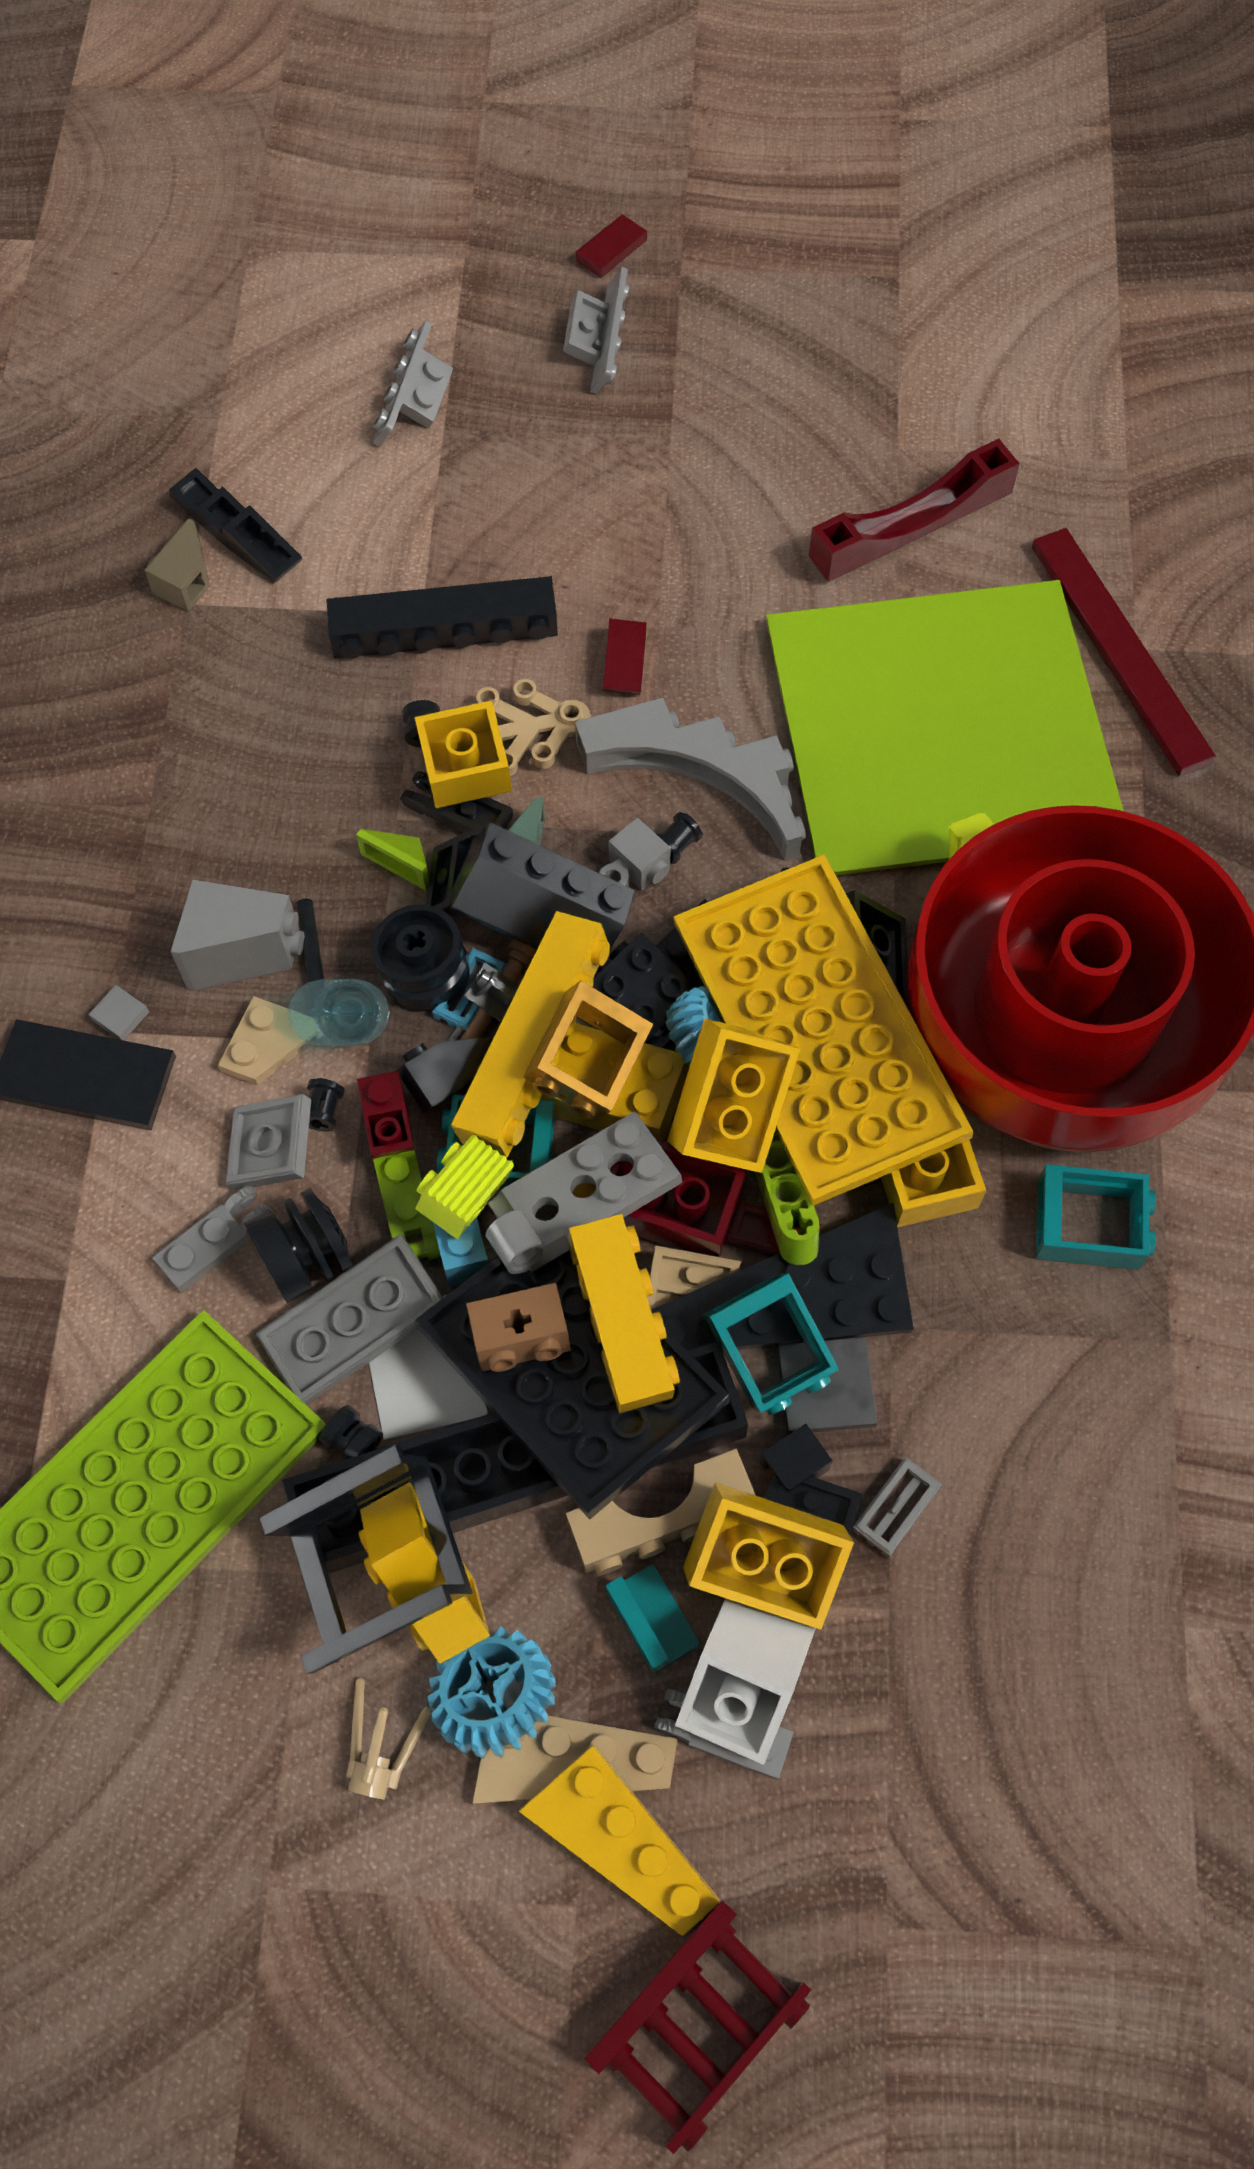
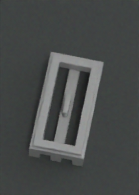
(874, 1537)

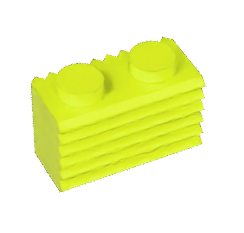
(463, 1186)

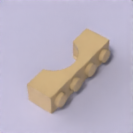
(619, 1535)

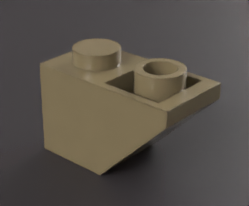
(179, 569)

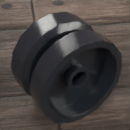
(420, 956)

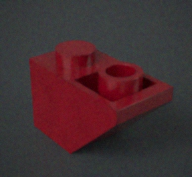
(385, 1114)

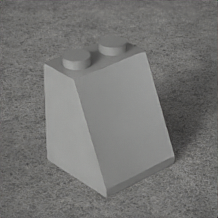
(234, 935)

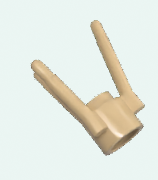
(371, 1772)

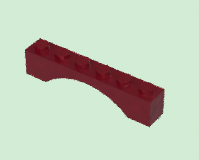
(860, 538)

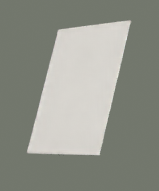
(420, 1389)

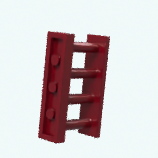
(651, 2014)

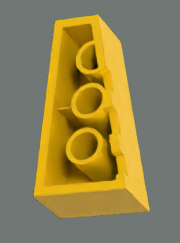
(622, 1312)

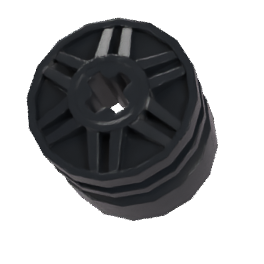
(299, 1244)

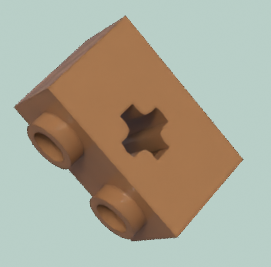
(498, 1318)

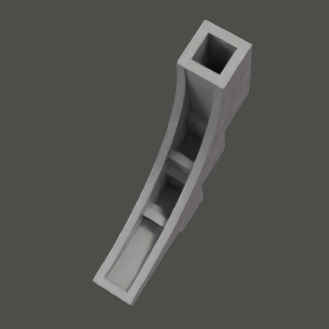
(705, 751)

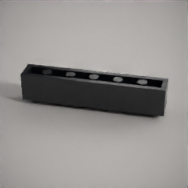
(442, 617)

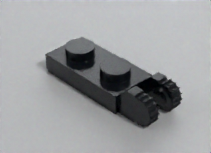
(460, 816)

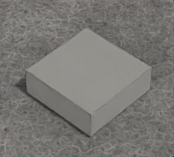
(119, 1013)

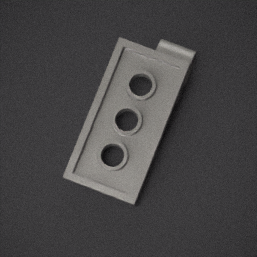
(529, 1242)

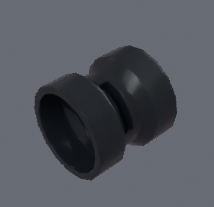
(350, 1434)

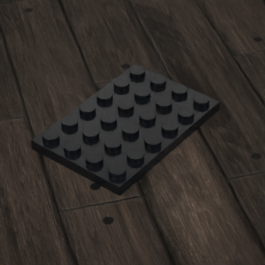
(566, 1404)

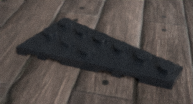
(849, 1289)

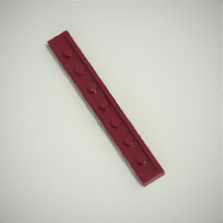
(1124, 653)

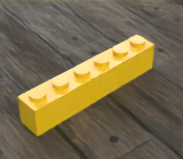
(499, 1094)

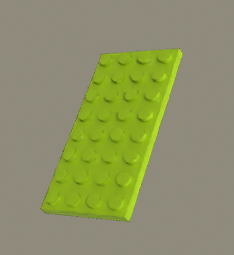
(141, 1500)

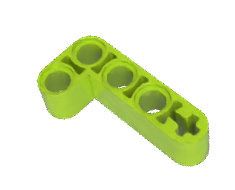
(781, 1184)

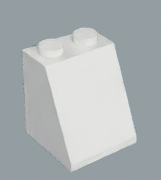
(745, 1679)

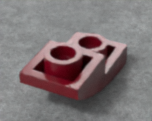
(624, 656)

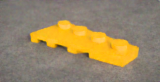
(614, 1833)

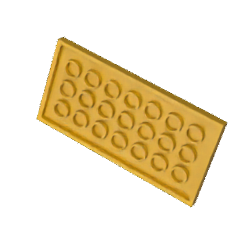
(803, 971)

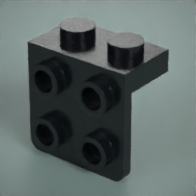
(642, 981)

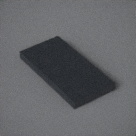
(84, 1074)

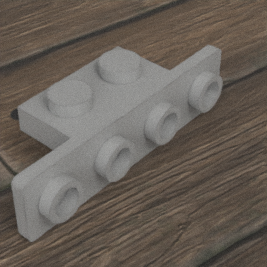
(595, 328)
(417, 388)

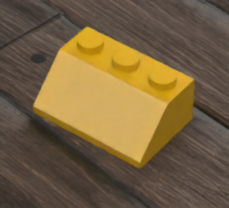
(732, 1096)

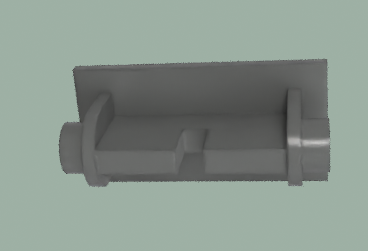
(491, 991)

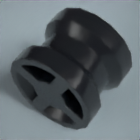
(412, 710)

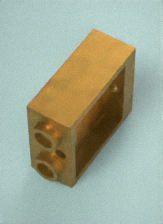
(606, 1016)

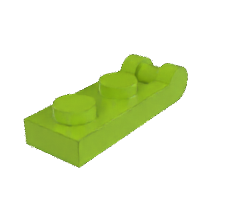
(398, 1182)

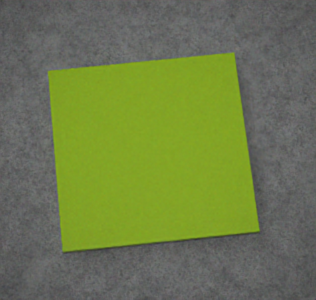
(935, 716)

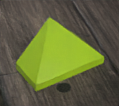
(396, 853)

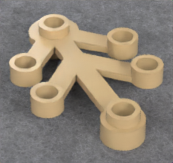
(527, 727)

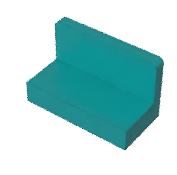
(652, 1618)

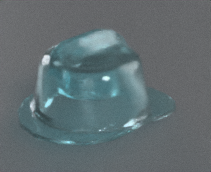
(338, 1012)

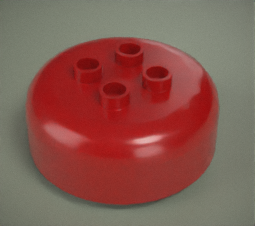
(1083, 977)

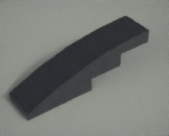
(235, 526)

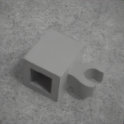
(637, 856)

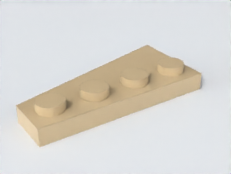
(638, 1757)

